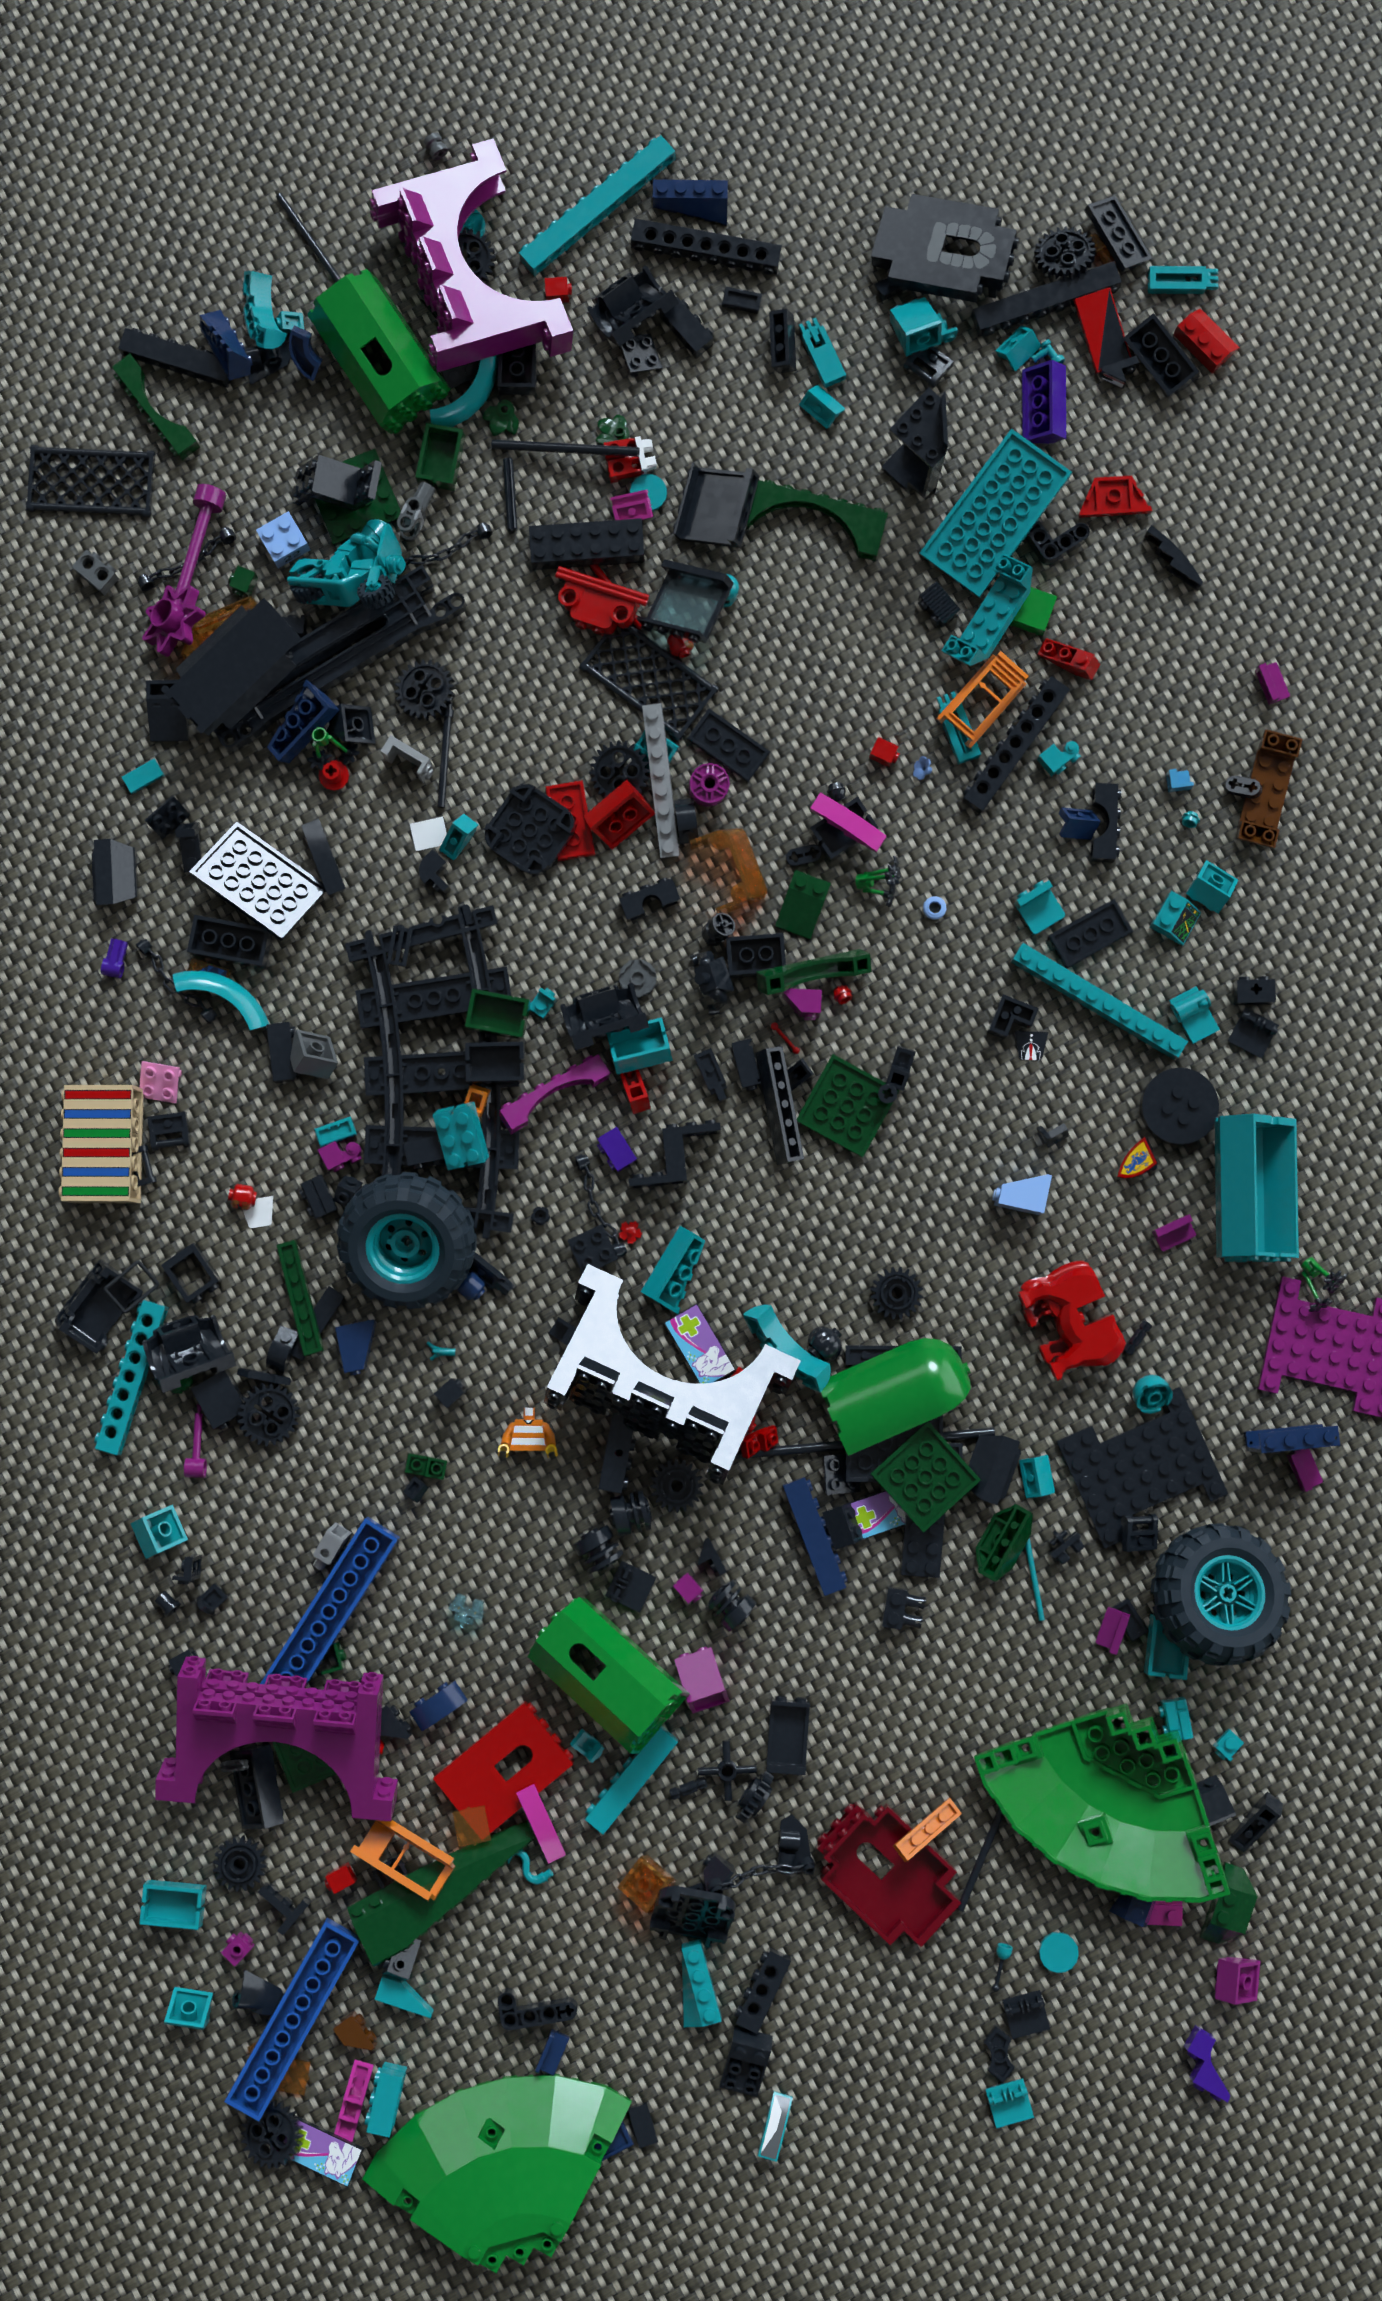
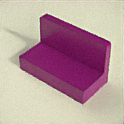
(1272, 682)
(1174, 1233)
(1304, 1469)
(1112, 1629)

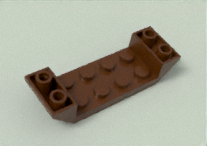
(1273, 771)

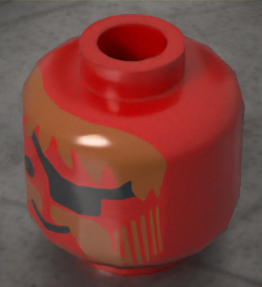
(679, 647)
(242, 1197)

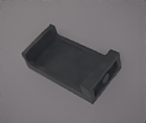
(788, 1735)

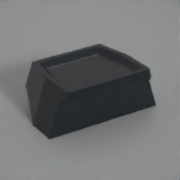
(114, 872)
(995, 1464)

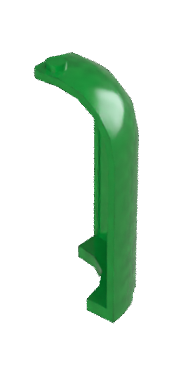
(895, 1392)

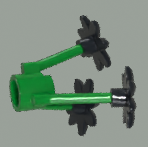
(322, 738)
(892, 875)
(1332, 1281)

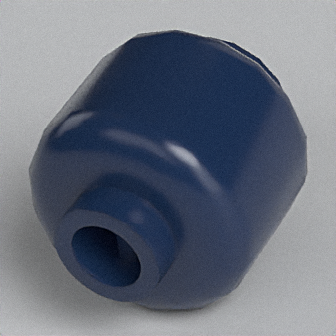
(471, 1287)

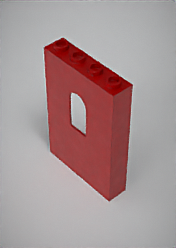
(475, 1781)

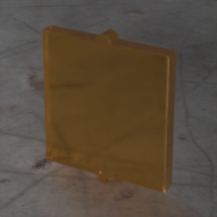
(471, 1826)
(296, 2077)

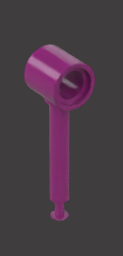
(196, 1466)

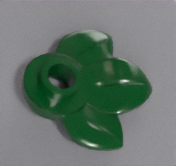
(500, 421)
(612, 428)

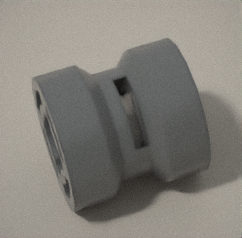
(434, 143)

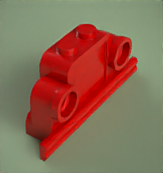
(597, 602)

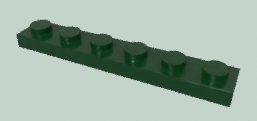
(300, 1298)

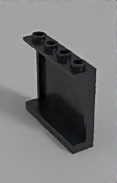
(716, 506)

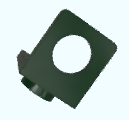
(341, 1657)

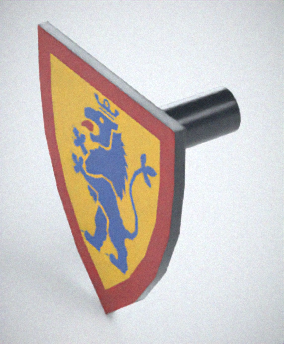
(1138, 1161)

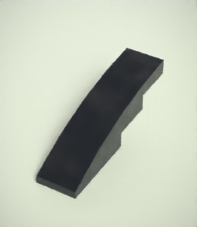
(1179, 564)
(323, 857)

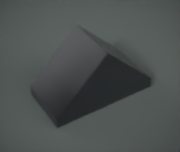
(799, 1074)

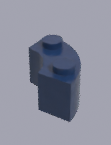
(303, 354)
(438, 1705)

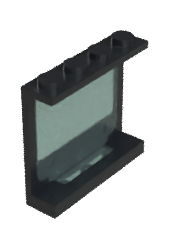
(687, 602)

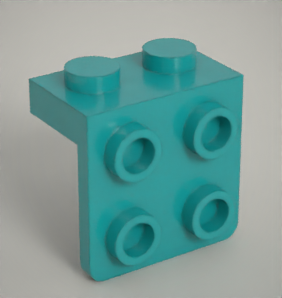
(1039, 907)

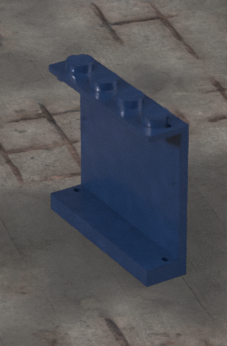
(1292, 1438)

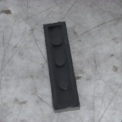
(324, 1312)

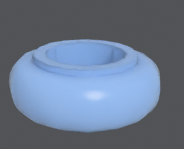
(934, 916)

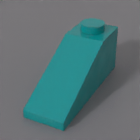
(402, 1996)

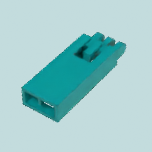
(1172, 279)
(823, 357)
(956, 737)

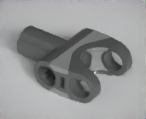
(414, 511)

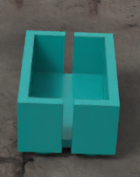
(640, 1048)
(461, 1135)
(1163, 1655)
(173, 1904)
(385, 2099)

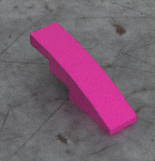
(848, 822)
(541, 1823)
(353, 2099)

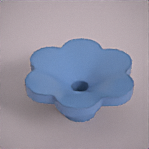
(922, 768)

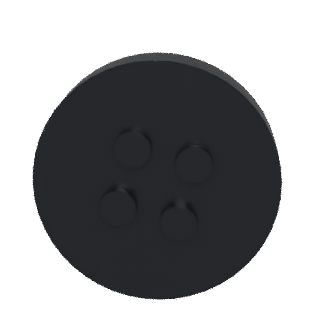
(1179, 1106)

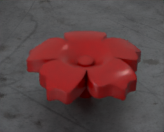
(630, 1231)

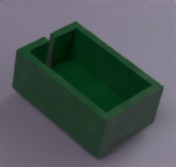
(440, 456)
(497, 1014)

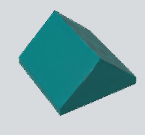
(189, 2008)

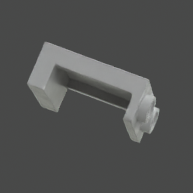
(394, 746)

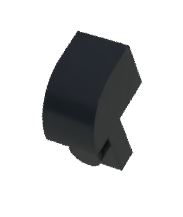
(686, 820)
(429, 870)
(900, 1067)
(280, 1349)

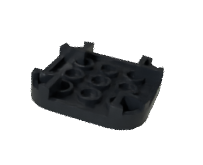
(530, 829)
(692, 1914)

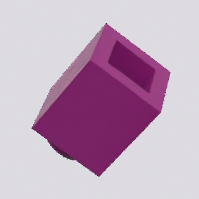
(688, 1588)

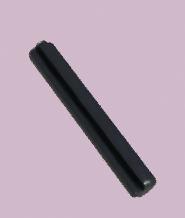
(510, 497)

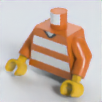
(528, 1435)

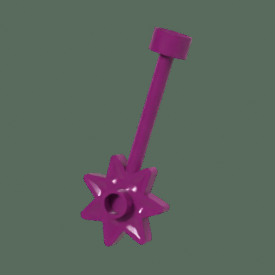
(176, 611)

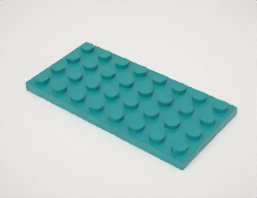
(995, 512)

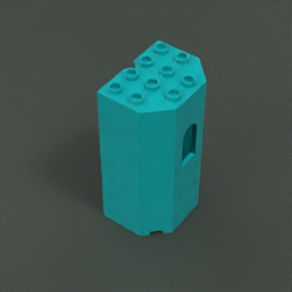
(1256, 1188)

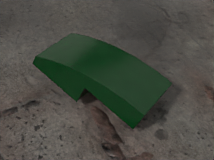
(425, 1466)

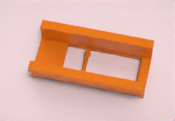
(1008, 674)
(378, 1840)

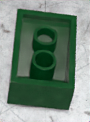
(802, 904)

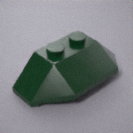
(1003, 1541)
(1230, 1914)

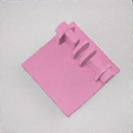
(160, 1081)

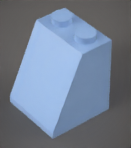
(1024, 1195)

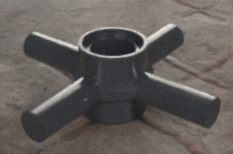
(727, 1778)

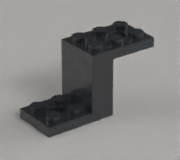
(336, 482)
(674, 1154)

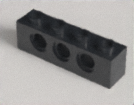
(753, 2019)

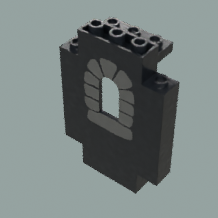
(913, 242)

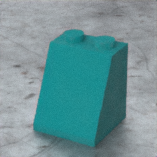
(916, 325)

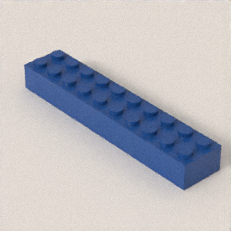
(335, 1601)
(292, 2019)

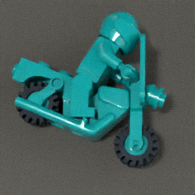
(356, 572)

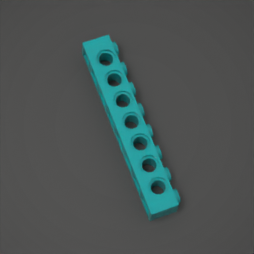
(140, 1370)

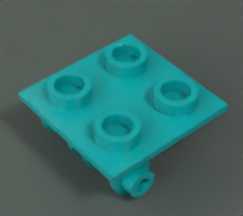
(1009, 2103)

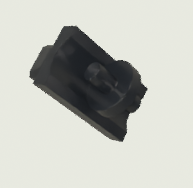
(1071, 1541)

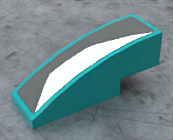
(775, 2126)

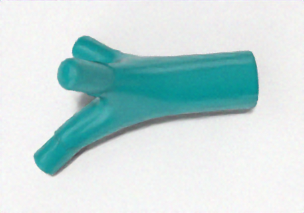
(440, 1351)

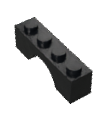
(1106, 799)

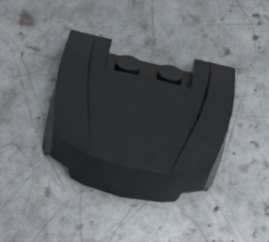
(628, 303)
(601, 1013)
(186, 1349)

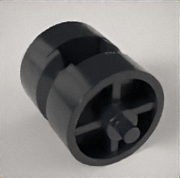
(718, 929)

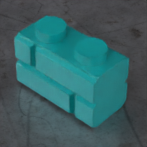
(1176, 1717)

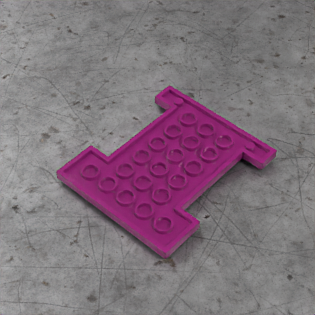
(1325, 1348)

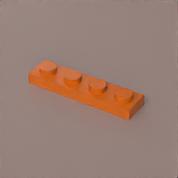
(927, 1829)

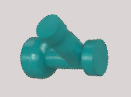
(1046, 349)

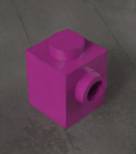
(237, 1947)

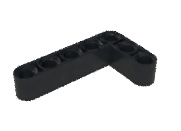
(1054, 545)

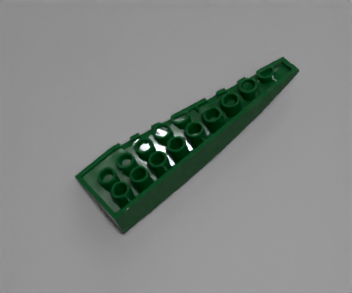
(397, 1916)

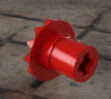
(334, 775)

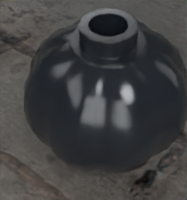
(825, 1343)

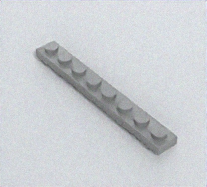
(661, 780)

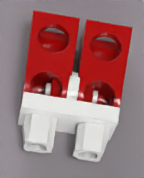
(626, 466)

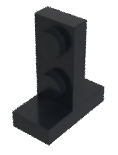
(190, 844)
(283, 1905)

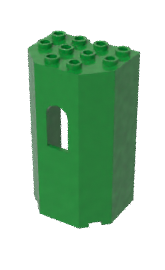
(353, 316)
(630, 1693)

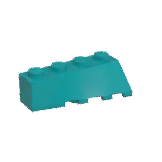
(674, 1269)
(699, 1996)

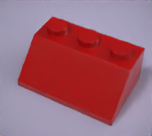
(1205, 340)
(619, 814)

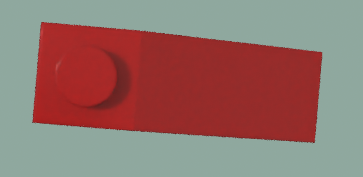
(635, 1091)

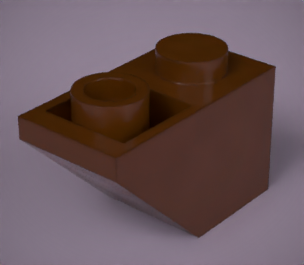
(354, 2033)

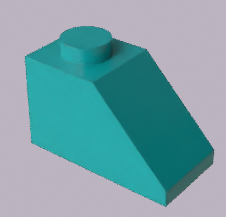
(458, 836)

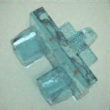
(458, 1605)

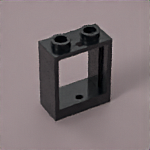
(182, 1256)

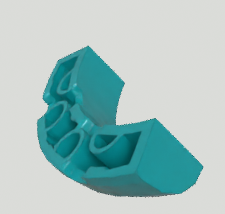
(258, 311)
(472, 399)
(227, 989)
(769, 1330)

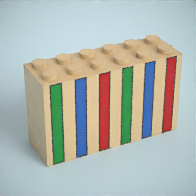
(98, 1141)

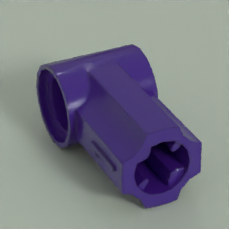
(114, 963)

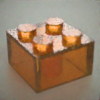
(645, 1882)

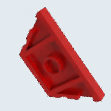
(1114, 497)

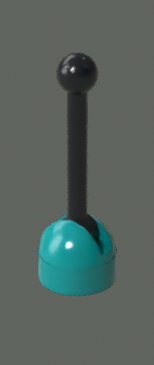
(1004, 1952)

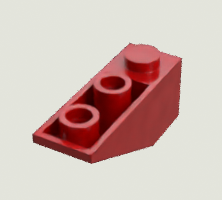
(1070, 658)

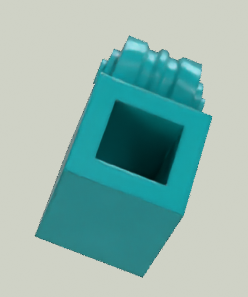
(1054, 760)

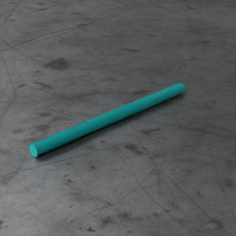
(1034, 1580)

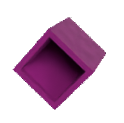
(702, 1679)

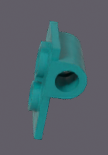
(1194, 1014)

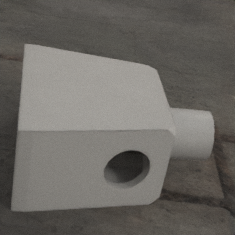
(330, 1545)

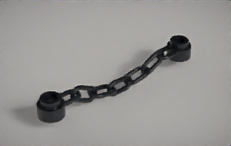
(483, 532)
(226, 536)
(145, 948)
(582, 1162)
(806, 1866)

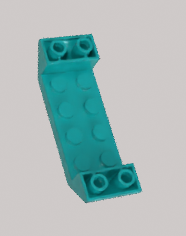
(994, 613)

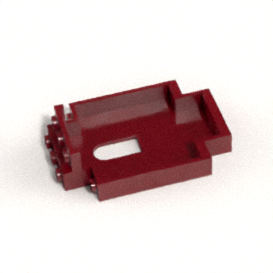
(908, 1896)

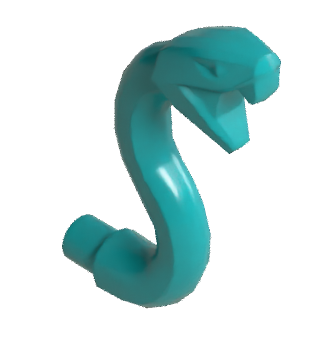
(537, 1879)

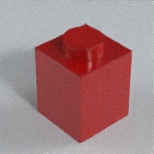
(558, 288)
(884, 752)
(340, 1878)

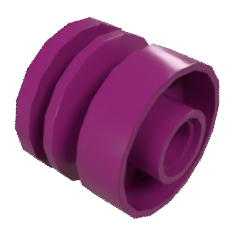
(708, 773)

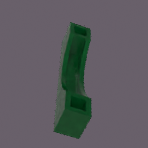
(178, 436)
(787, 976)

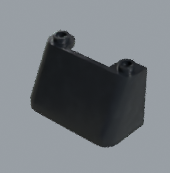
(91, 1312)

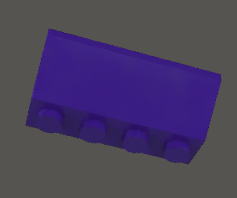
(1044, 402)

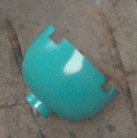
(1151, 1393)

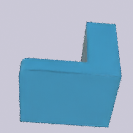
(1178, 780)

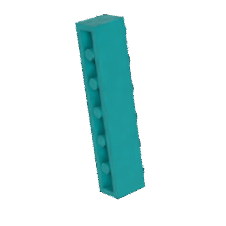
(629, 1781)

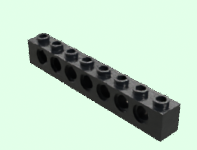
(698, 239)
(1051, 688)

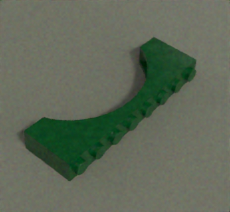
(861, 523)

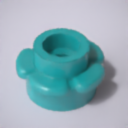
(1190, 819)

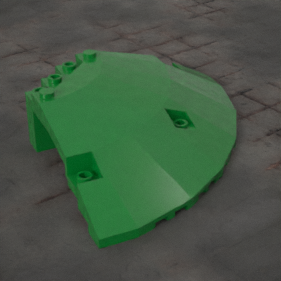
(1113, 1780)
(506, 2188)

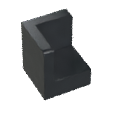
(562, 1331)

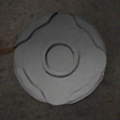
(640, 974)

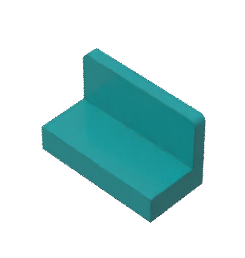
(1019, 347)
(821, 406)
(1037, 1476)

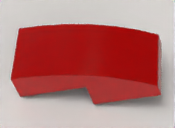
(759, 1440)

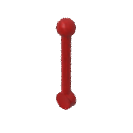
(774, 1026)

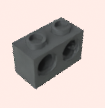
(94, 573)

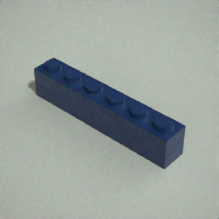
(814, 1535)

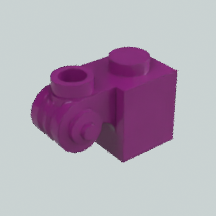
(336, 1158)

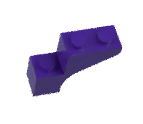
(1204, 2074)

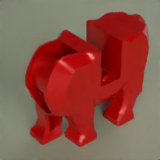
(1060, 1296)

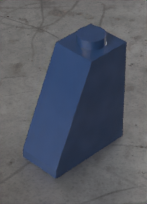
(355, 1345)

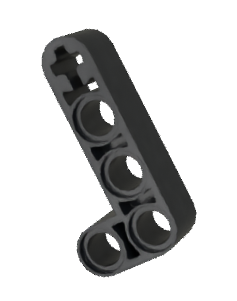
(537, 2008)

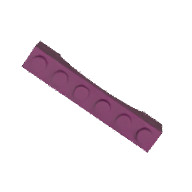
(590, 1072)

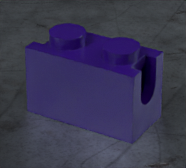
(617, 1150)

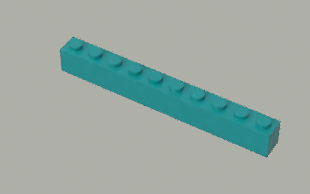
(597, 205)
(1099, 1001)

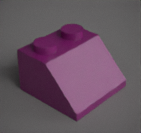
(804, 1002)
(1237, 1980)

